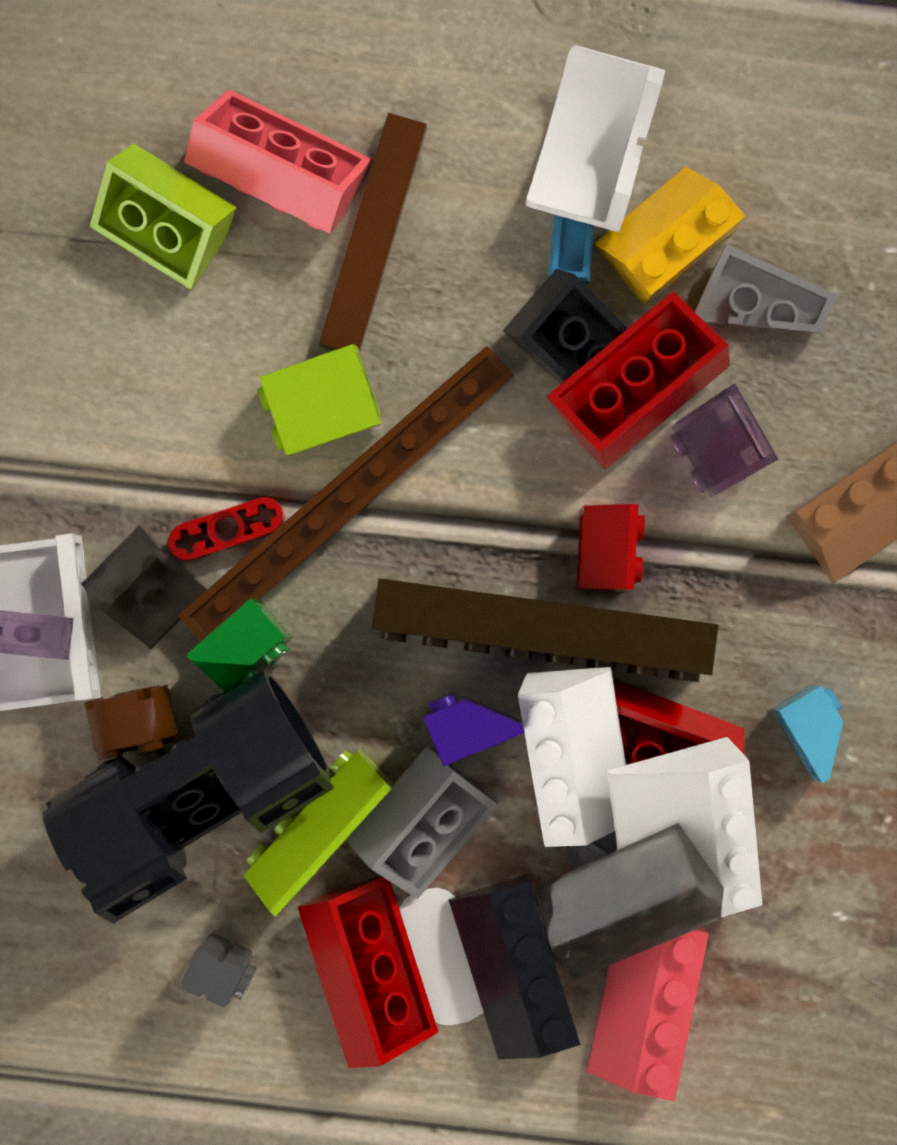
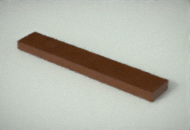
(373, 233)

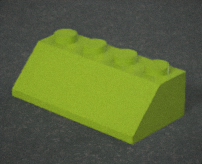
(317, 831)

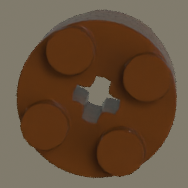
(131, 721)

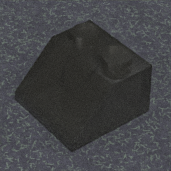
(143, 587)

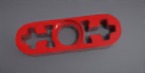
(201, 548)

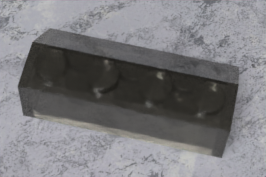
(629, 901)

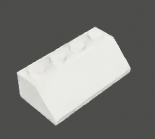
(570, 746)

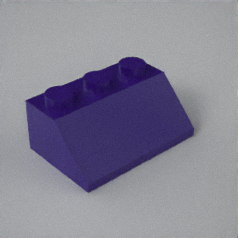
(467, 727)

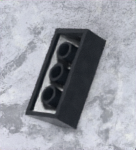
(514, 970)

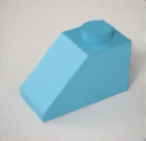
(812, 727)

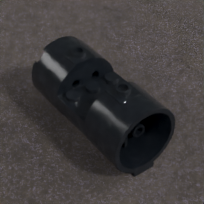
(130, 824)

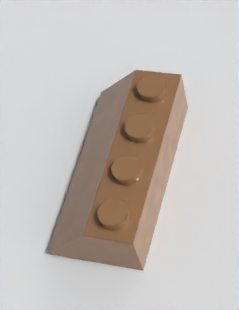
(852, 515)

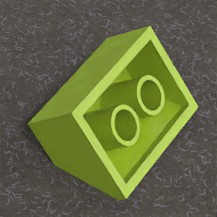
(161, 215)

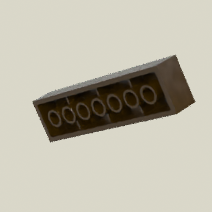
(545, 627)

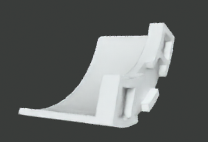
(592, 138)

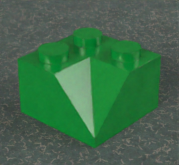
(241, 645)

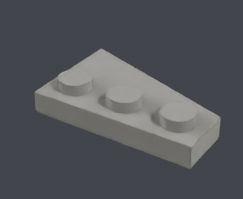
(762, 296)

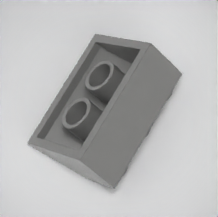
(421, 823)

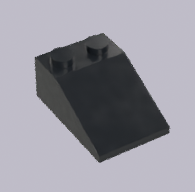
(563, 325)

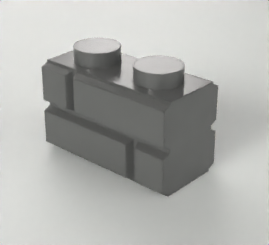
(219, 971)

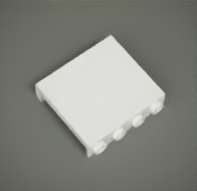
(47, 580)

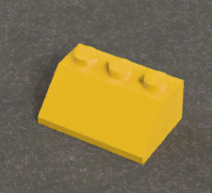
(669, 233)

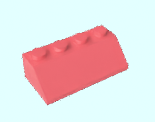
(276, 160)
(648, 1016)

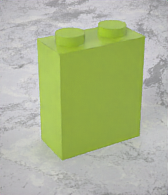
(319, 400)

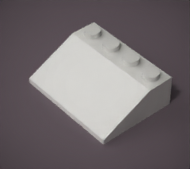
(711, 800)

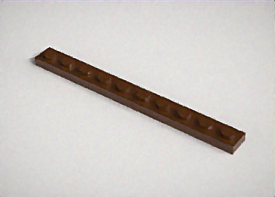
(350, 492)

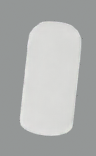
(440, 957)

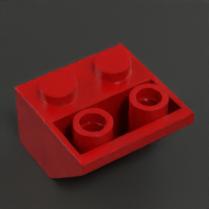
(609, 548)

